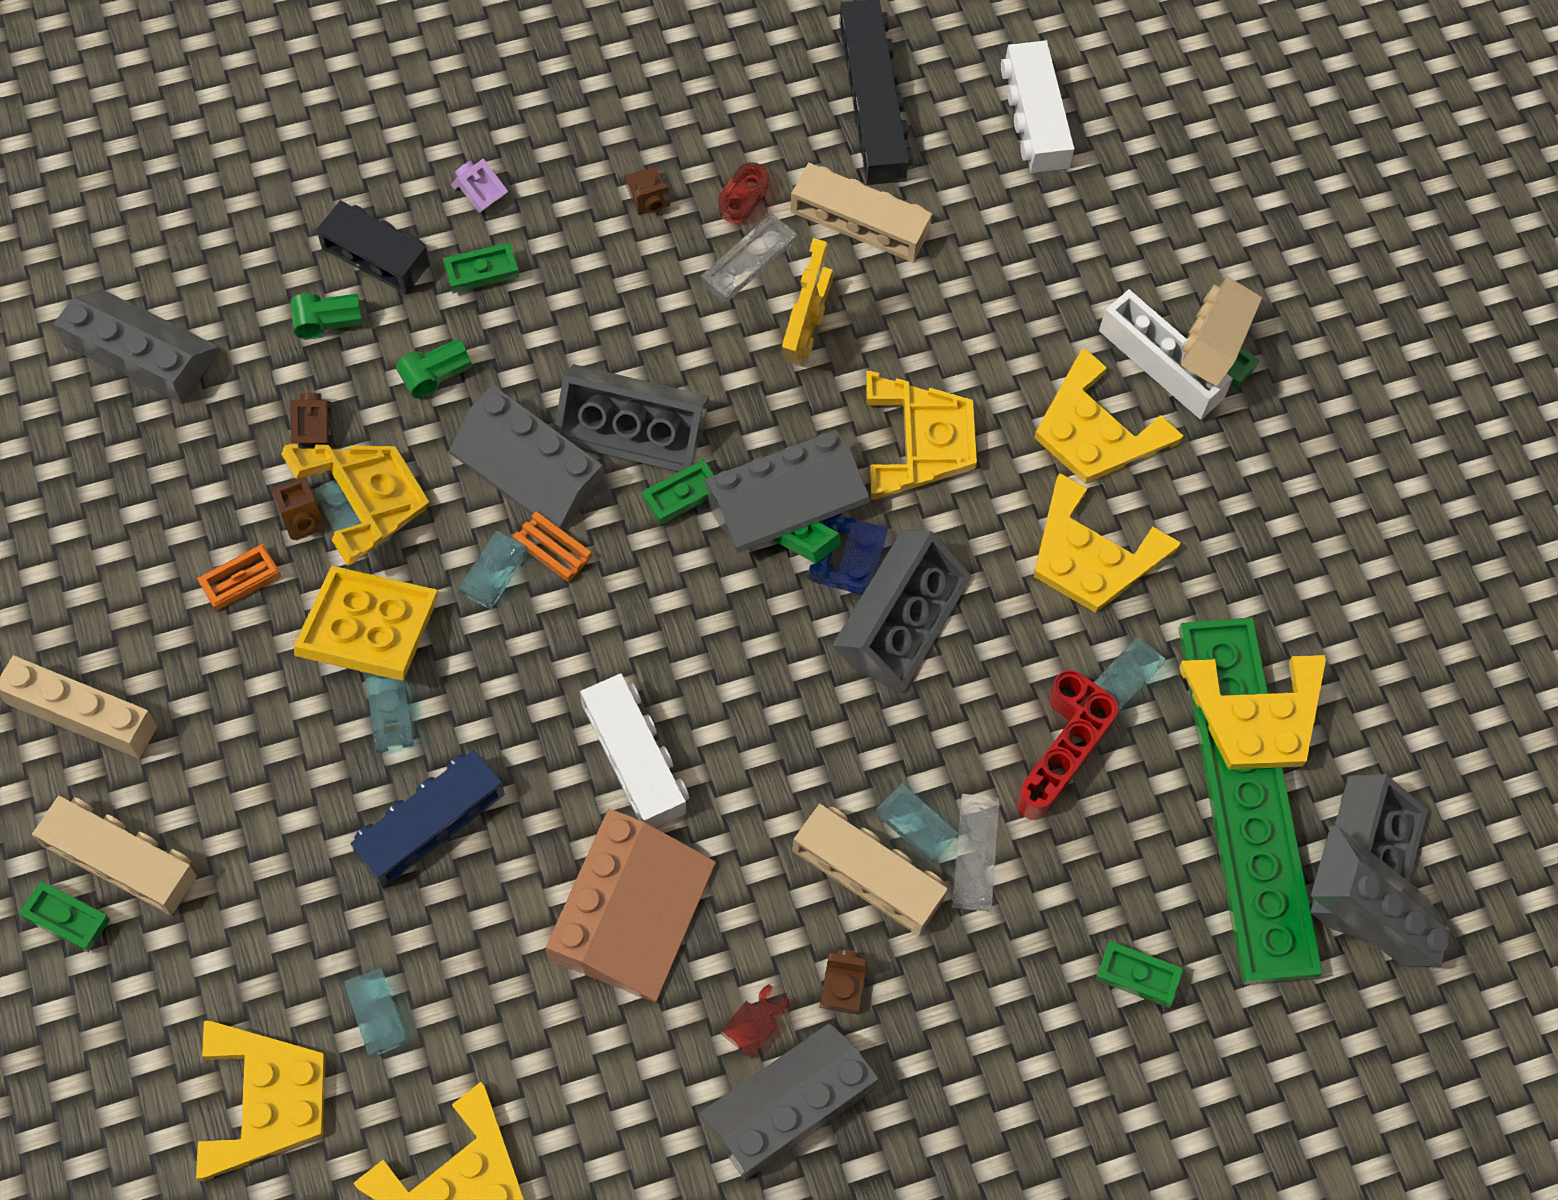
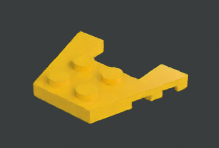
(810, 305)
(937, 435)
(1087, 436)
(375, 485)
(1086, 563)
(1259, 727)
(279, 1098)
(474, 1173)

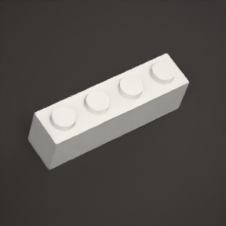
(1038, 107)
(1157, 350)
(634, 752)

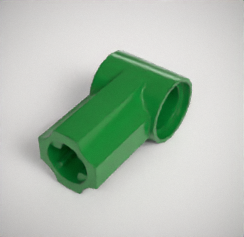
(315, 314)
(425, 371)

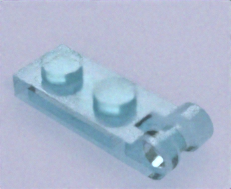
(389, 707)

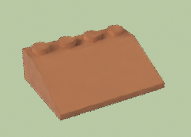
(630, 906)

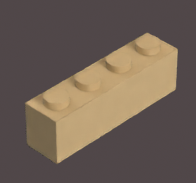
(860, 212)
(1219, 330)
(76, 707)
(115, 854)
(869, 868)

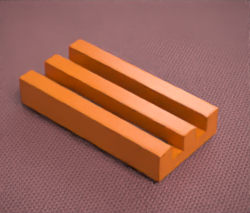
(540, 521)
(242, 582)

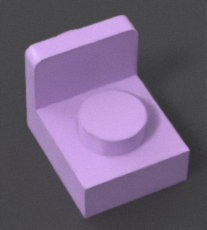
(479, 184)

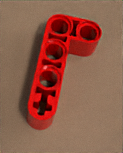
(1063, 751)

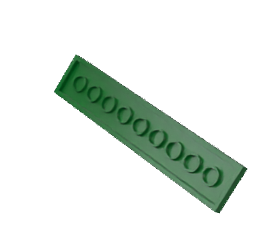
(1252, 823)

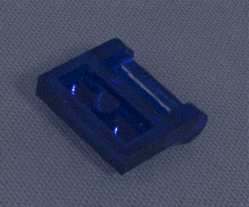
(859, 557)

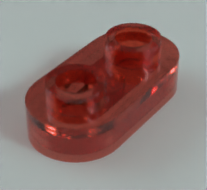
(741, 195)

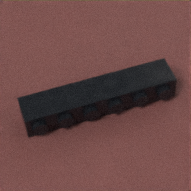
(874, 92)

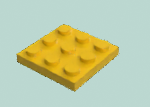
(366, 623)

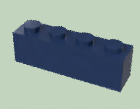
(427, 817)

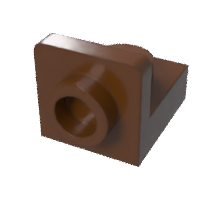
(647, 190)
(310, 419)
(298, 508)
(843, 982)

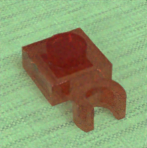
(752, 1025)

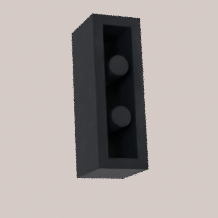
(373, 246)

